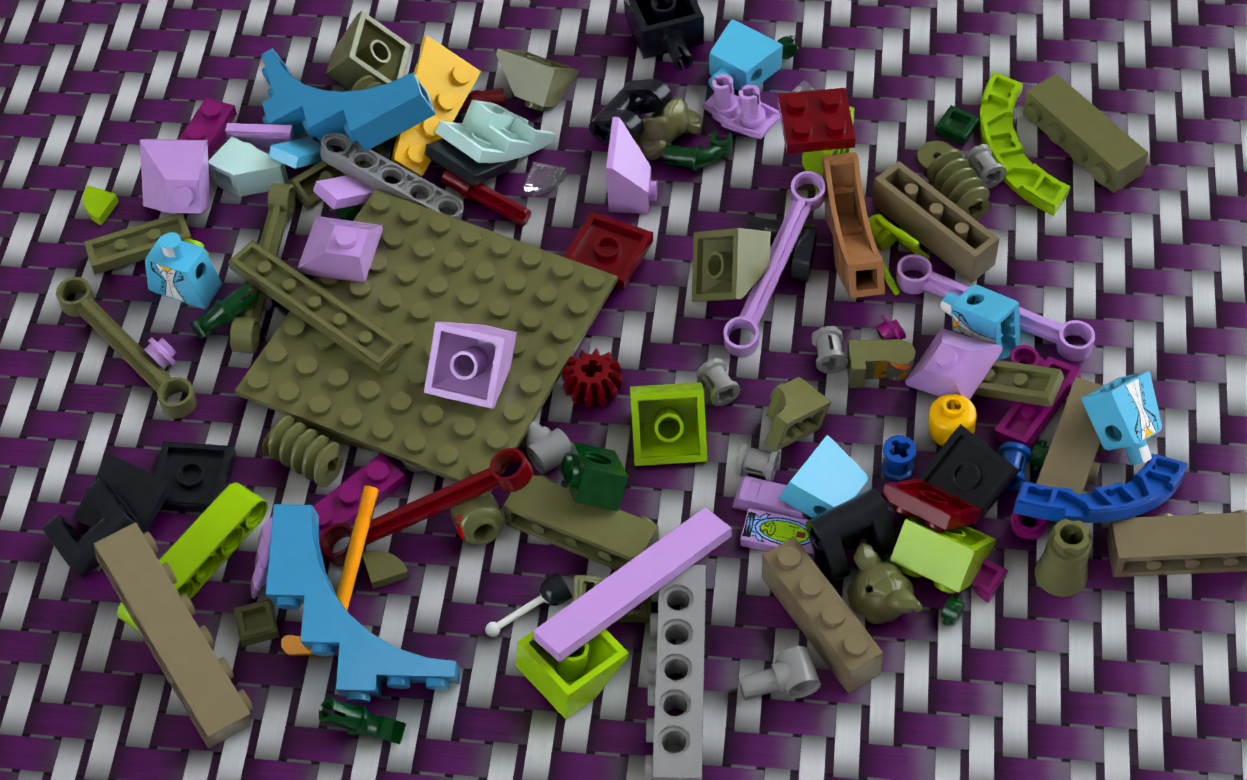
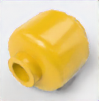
(947, 414)

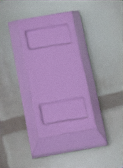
(763, 496)

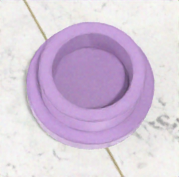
(161, 352)

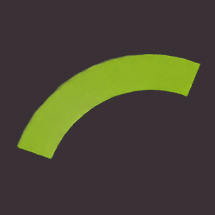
(999, 134)

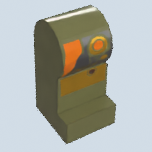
(879, 360)

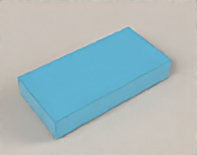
(297, 152)

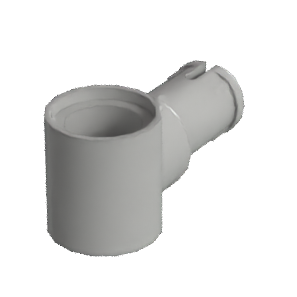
(546, 447)
(790, 673)

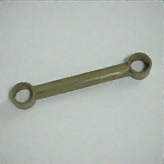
(246, 327)
(126, 347)

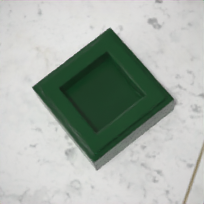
(957, 125)

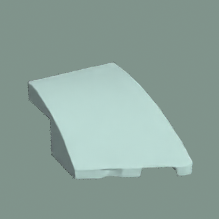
(493, 134)

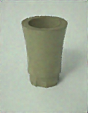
(1064, 563)

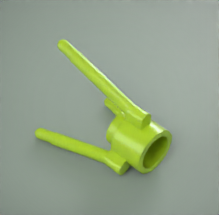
(885, 236)

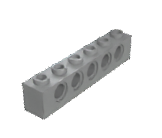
(683, 694)

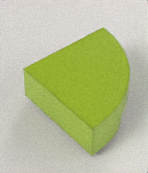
(99, 203)

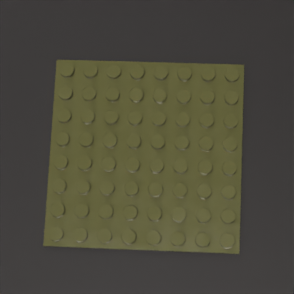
(420, 275)

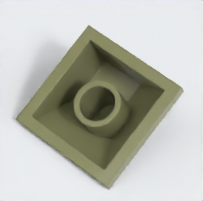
(368, 50)
(536, 78)
(728, 262)

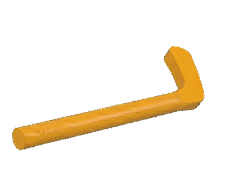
(292, 644)

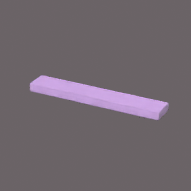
(631, 584)

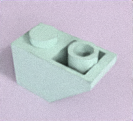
(245, 169)

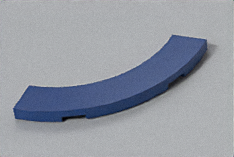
(1146, 491)

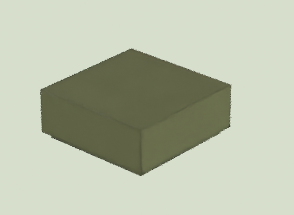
(256, 622)

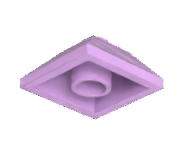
(627, 173)
(175, 175)
(340, 249)
(469, 362)
(953, 364)

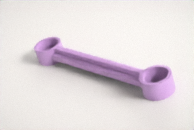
(780, 252)
(1029, 321)

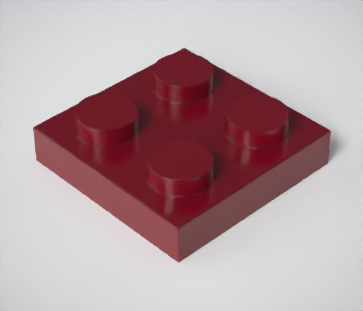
(816, 120)
(610, 246)
(930, 503)

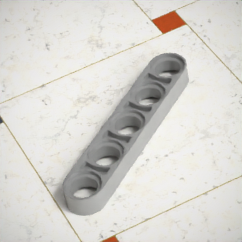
(382, 168)

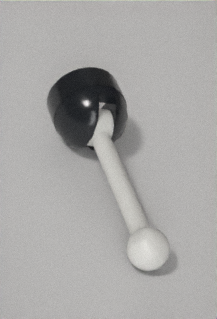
(552, 591)

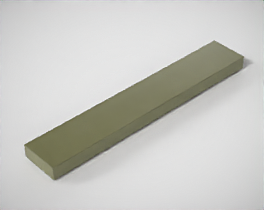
(317, 307)

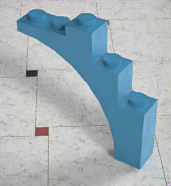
(363, 115)
(364, 660)

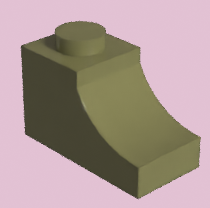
(795, 412)

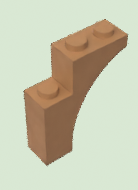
(846, 215)

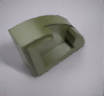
(384, 568)

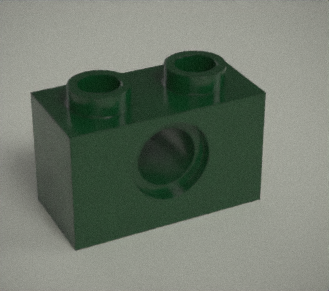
(594, 476)

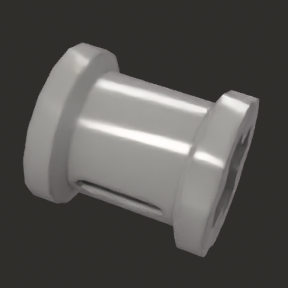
(986, 165)
(829, 349)
(718, 382)
(757, 462)

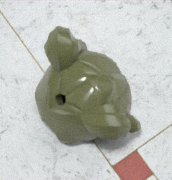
(667, 126)
(891, 589)

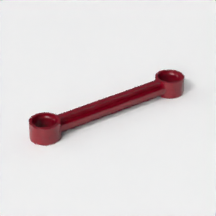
(434, 503)

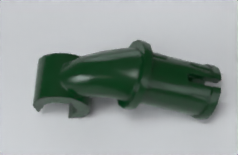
(698, 157)
(223, 311)
(358, 720)

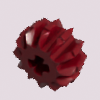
(592, 378)

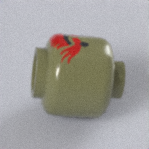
(478, 519)

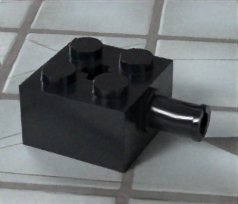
(666, 28)

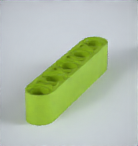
(211, 540)

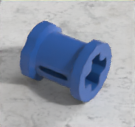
(1018, 456)
(898, 458)

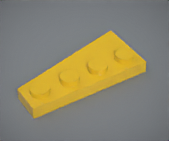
(448, 83)

